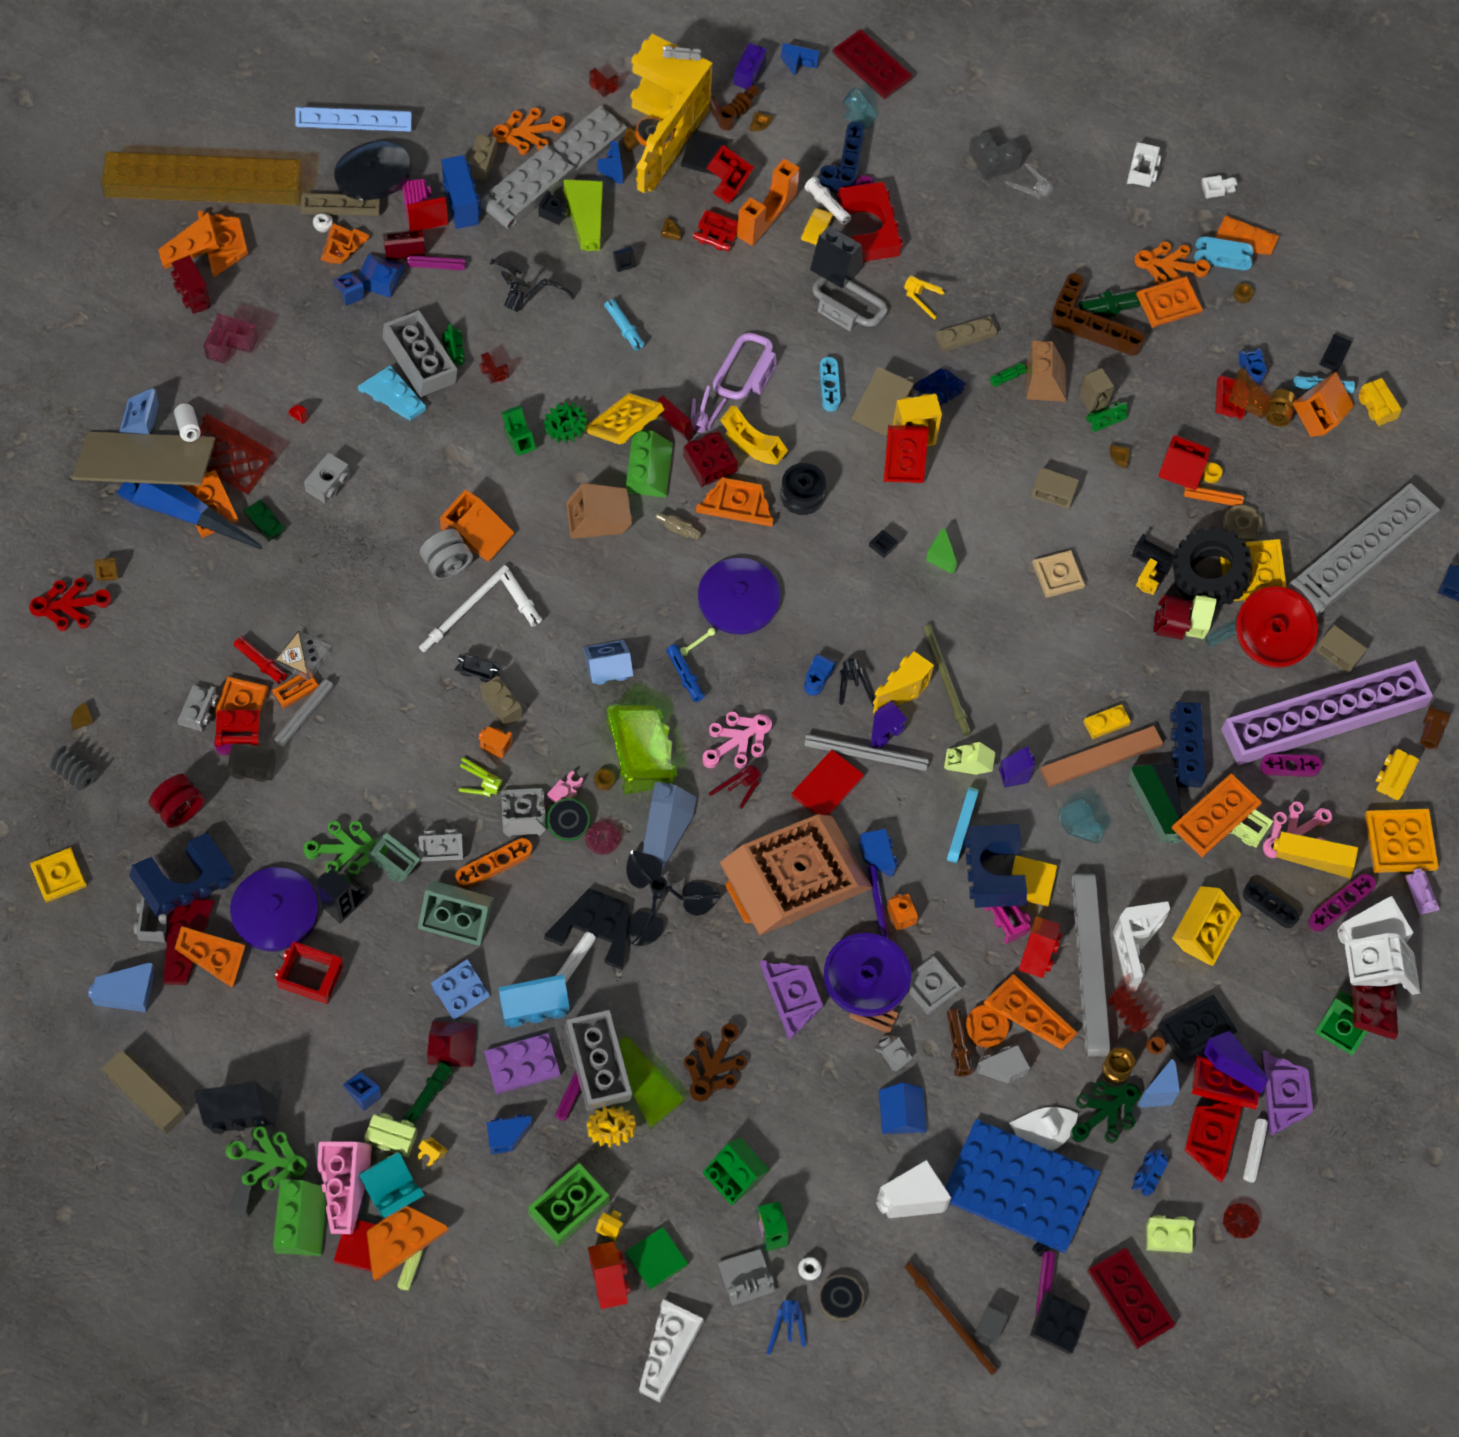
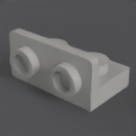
(198, 708)
(440, 846)

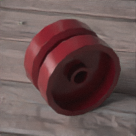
(176, 800)

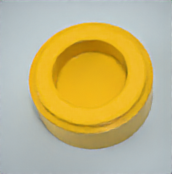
(1212, 473)

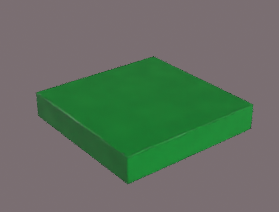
(656, 1258)

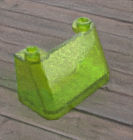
(640, 746)

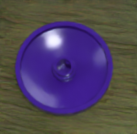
(738, 596)
(274, 909)
(867, 974)

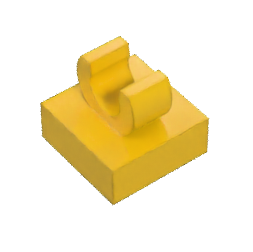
(433, 1149)
(610, 1225)

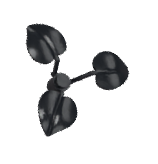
(515, 296)
(645, 870)

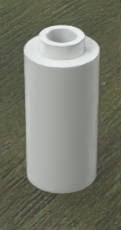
(187, 422)

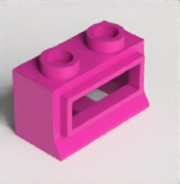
(1003, 921)

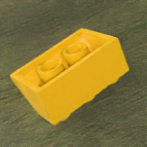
(1207, 924)

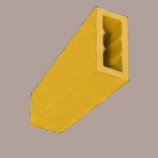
(1317, 853)

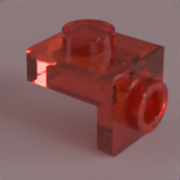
(601, 84)
(494, 373)

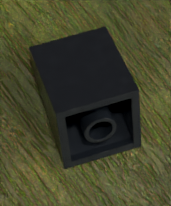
(836, 257)

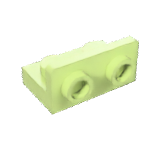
(1169, 1234)

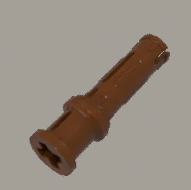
(960, 1052)

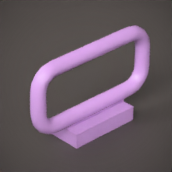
(760, 373)

